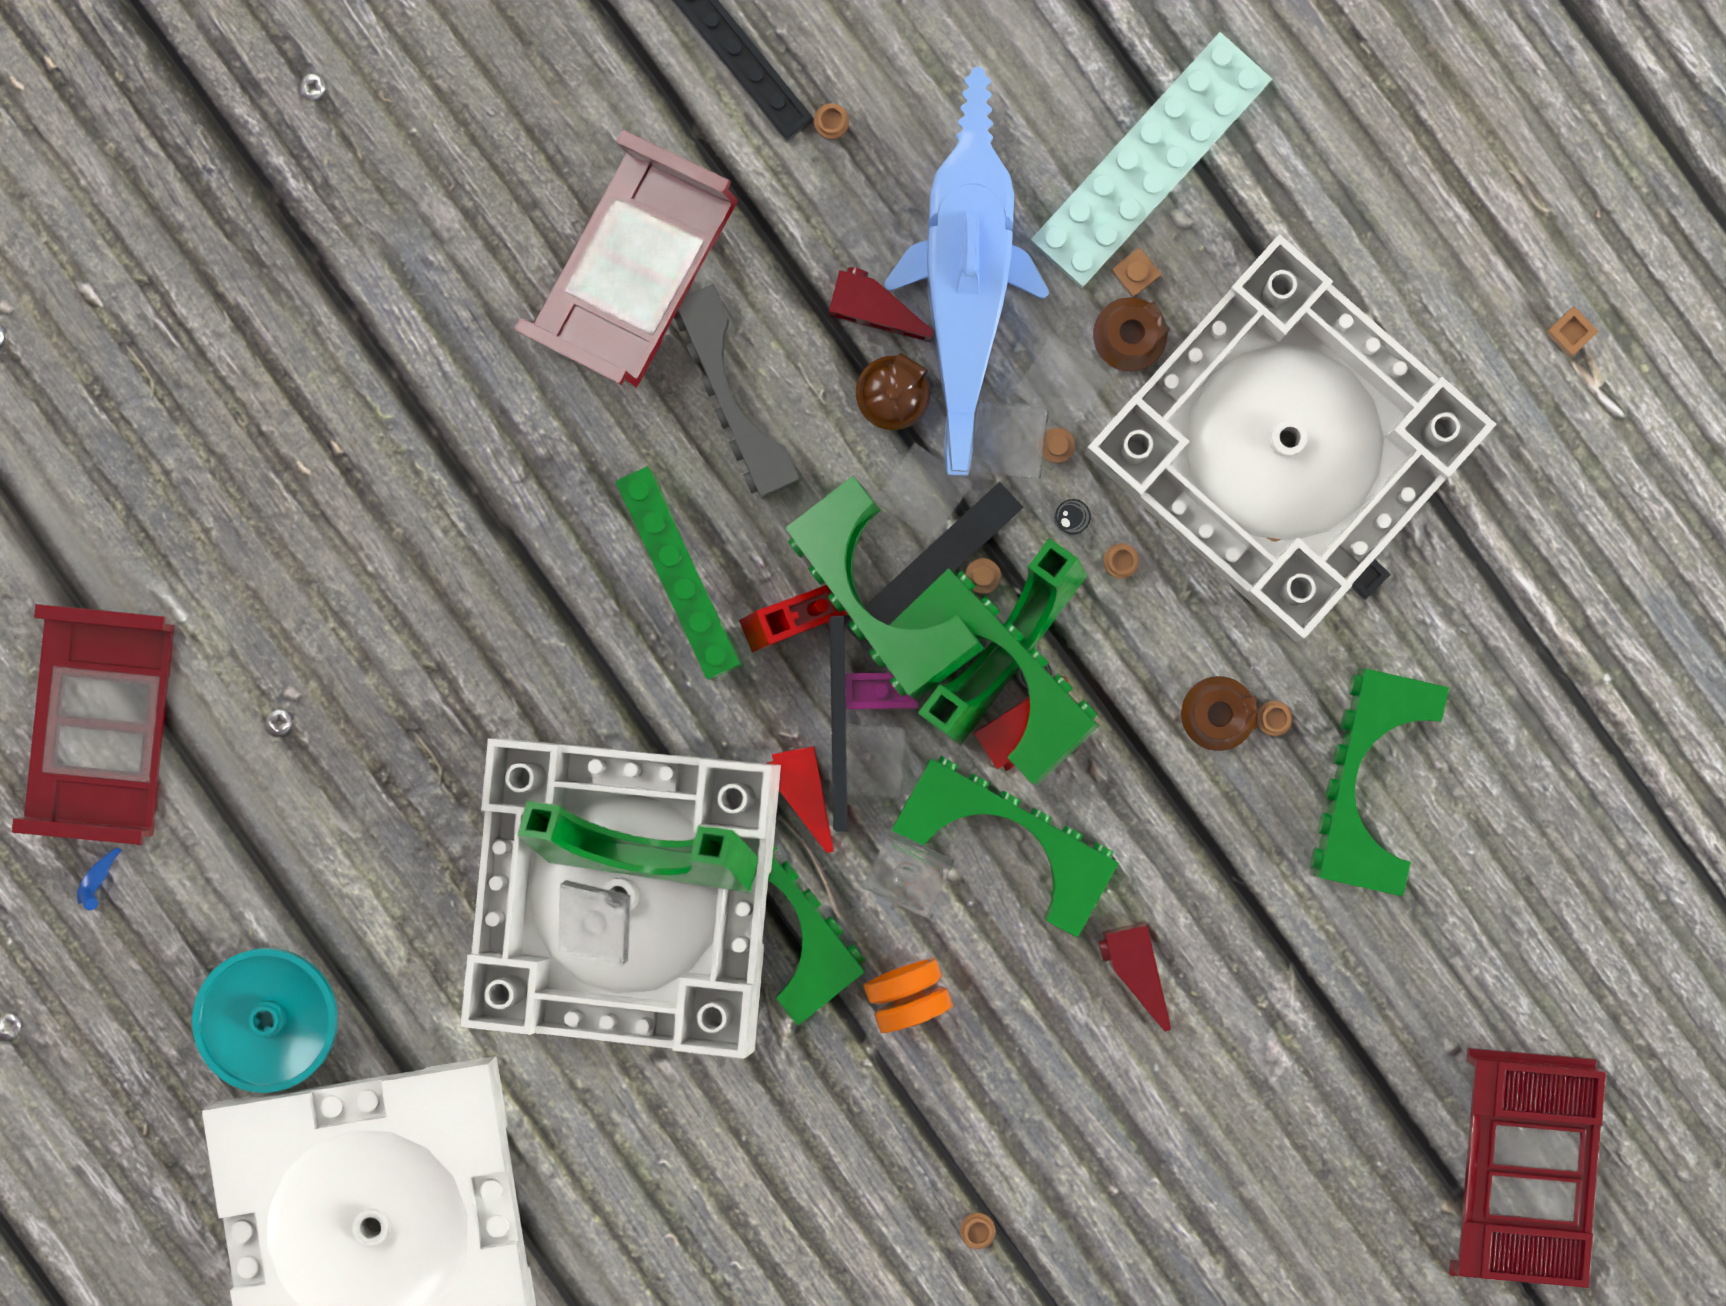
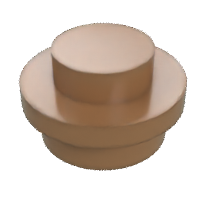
(831, 121)
(1058, 445)
(1121, 561)
(984, 575)
(1274, 718)
(977, 1230)

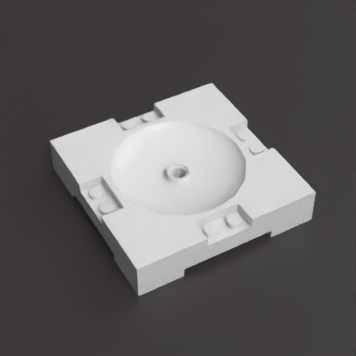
(1366, 423)
(691, 946)
(405, 1148)

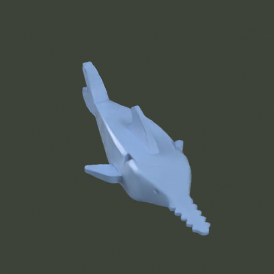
(968, 266)

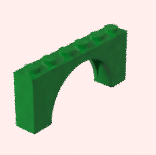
(829, 539)
(678, 573)
(1050, 584)
(1055, 719)
(1346, 848)
(711, 859)
(1076, 868)
(825, 959)

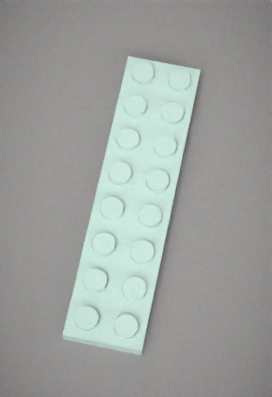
(1150, 160)

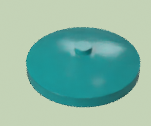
(265, 1020)

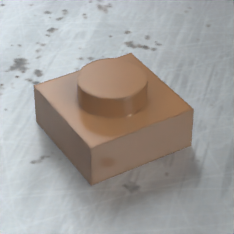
(1135, 272)
(1571, 331)

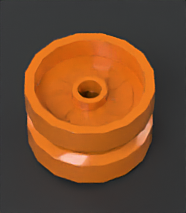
(909, 998)

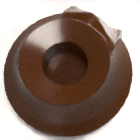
(1130, 334)
(893, 392)
(1219, 713)

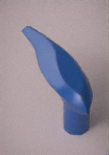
(94, 879)

